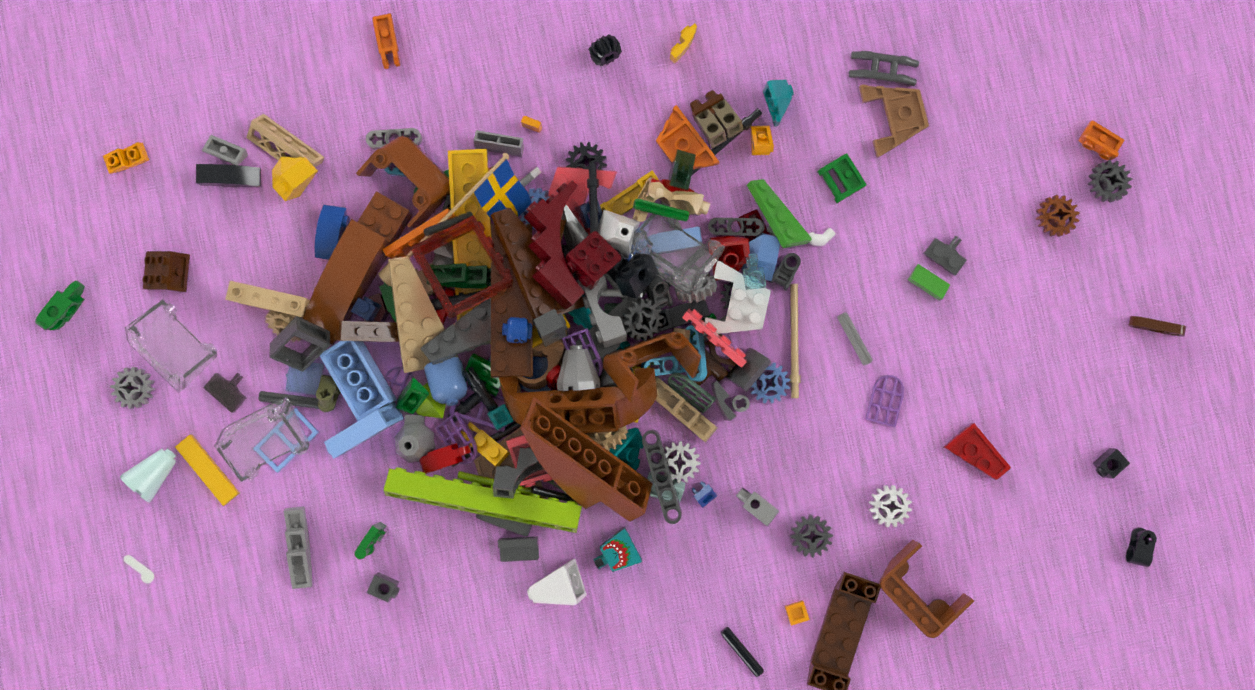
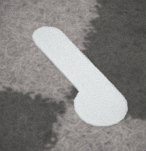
(147, 575)

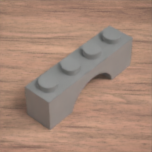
(609, 327)

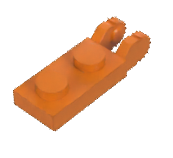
(386, 38)

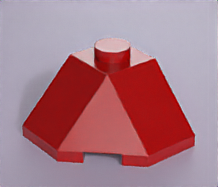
(734, 253)

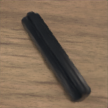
(742, 652)

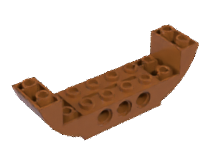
(590, 409)

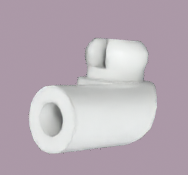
(821, 239)

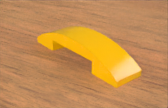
(624, 201)

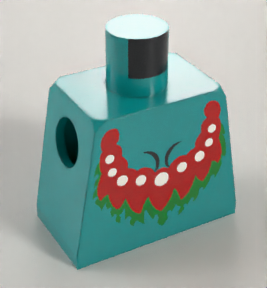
(618, 552)

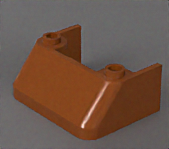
(418, 168)
(619, 361)
(930, 618)

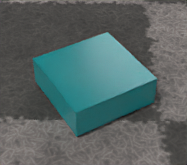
(500, 417)

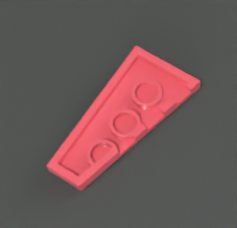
(709, 329)

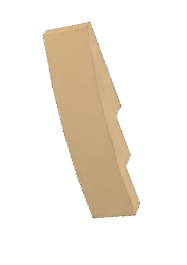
(684, 411)

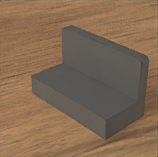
(518, 549)

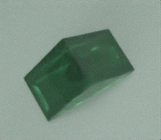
(681, 169)

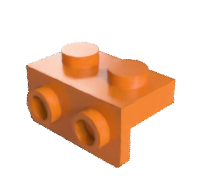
(1101, 141)

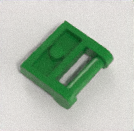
(846, 173)
(373, 536)

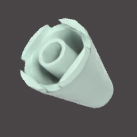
(149, 474)

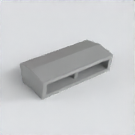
(499, 143)

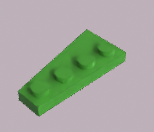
(781, 220)

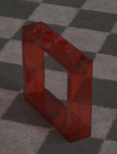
(447, 236)

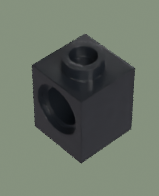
(1118, 460)

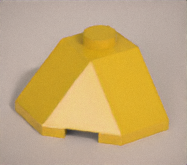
(292, 176)

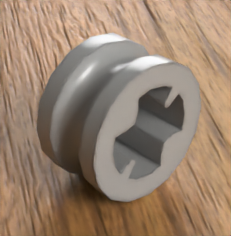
(741, 409)

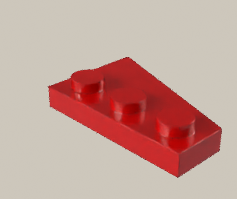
(978, 451)

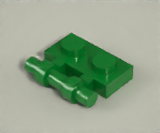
(483, 370)

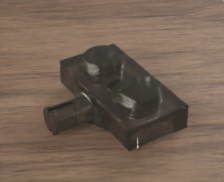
(226, 391)

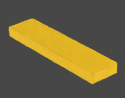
(207, 470)

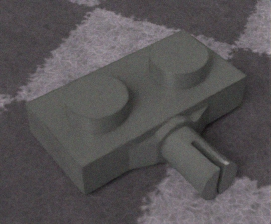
(946, 255)

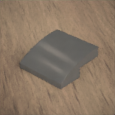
(751, 371)
(720, 395)

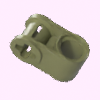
(327, 393)

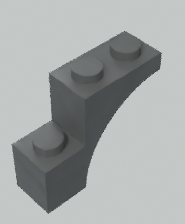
(508, 478)

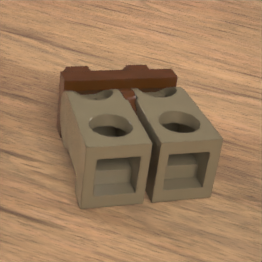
(716, 118)

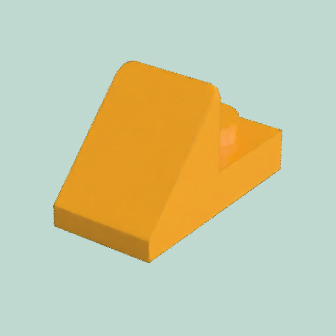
(761, 140)

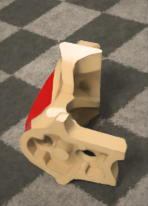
(672, 196)

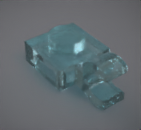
(753, 276)

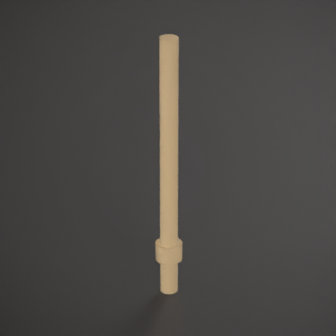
(794, 378)

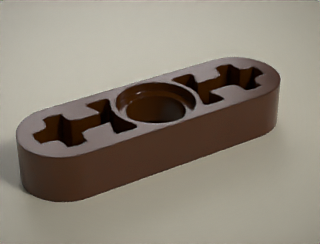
(1157, 326)

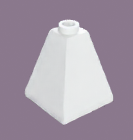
(618, 231)
(559, 587)

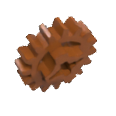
(1059, 207)

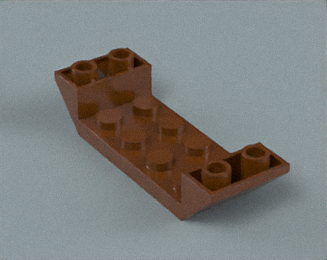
(841, 632)

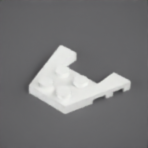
(745, 308)

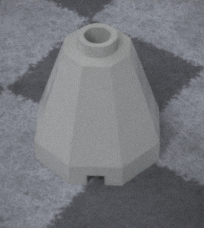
(577, 371)
(421, 439)

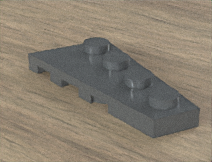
(617, 311)

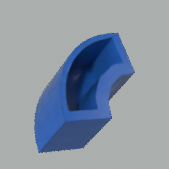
(329, 230)

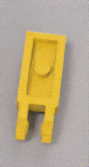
(487, 446)

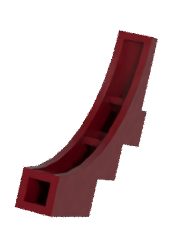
(552, 270)

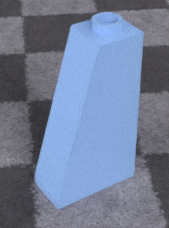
(363, 430)

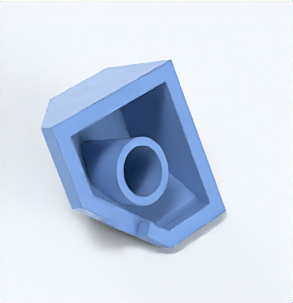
(767, 251)

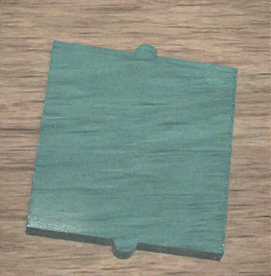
(306, 381)

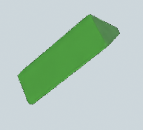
(929, 282)

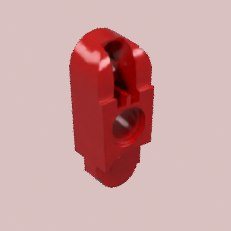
(443, 457)

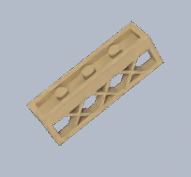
(282, 139)

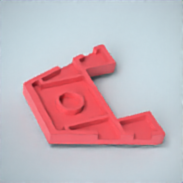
(580, 177)

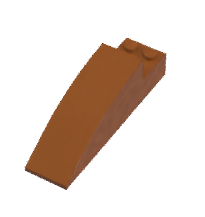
(355, 262)
(583, 465)

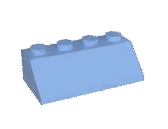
(357, 377)

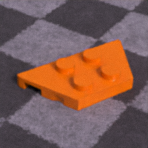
(681, 135)

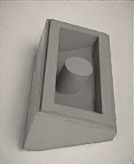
(225, 150)

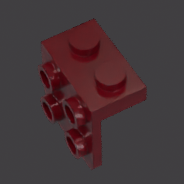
(592, 259)

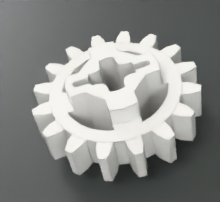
(688, 462)
(891, 498)

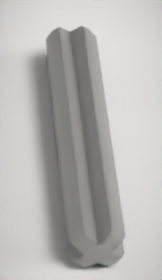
(855, 338)

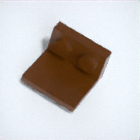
(166, 271)

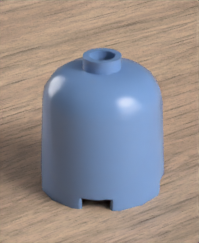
(446, 381)

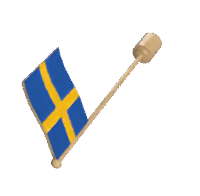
(494, 192)

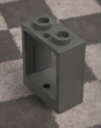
(307, 331)

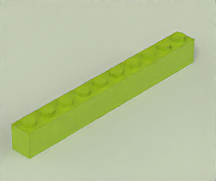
(481, 500)

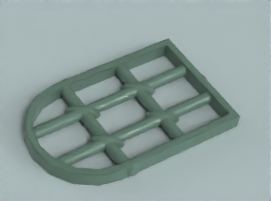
(694, 398)

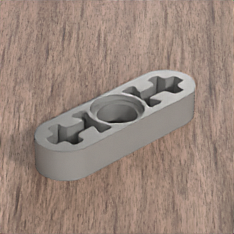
(379, 134)

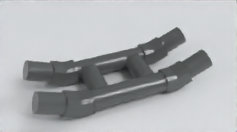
(876, 58)

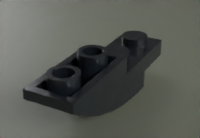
(673, 316)

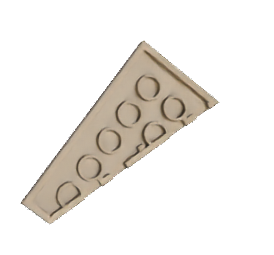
(414, 314)

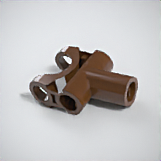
(713, 364)

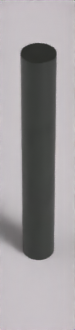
(446, 224)

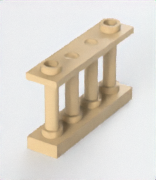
(266, 299)

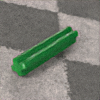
(661, 210)

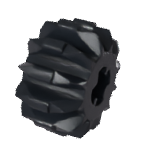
(605, 50)

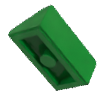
(412, 397)

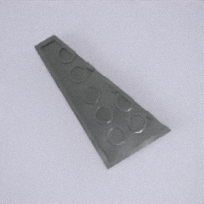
(462, 336)

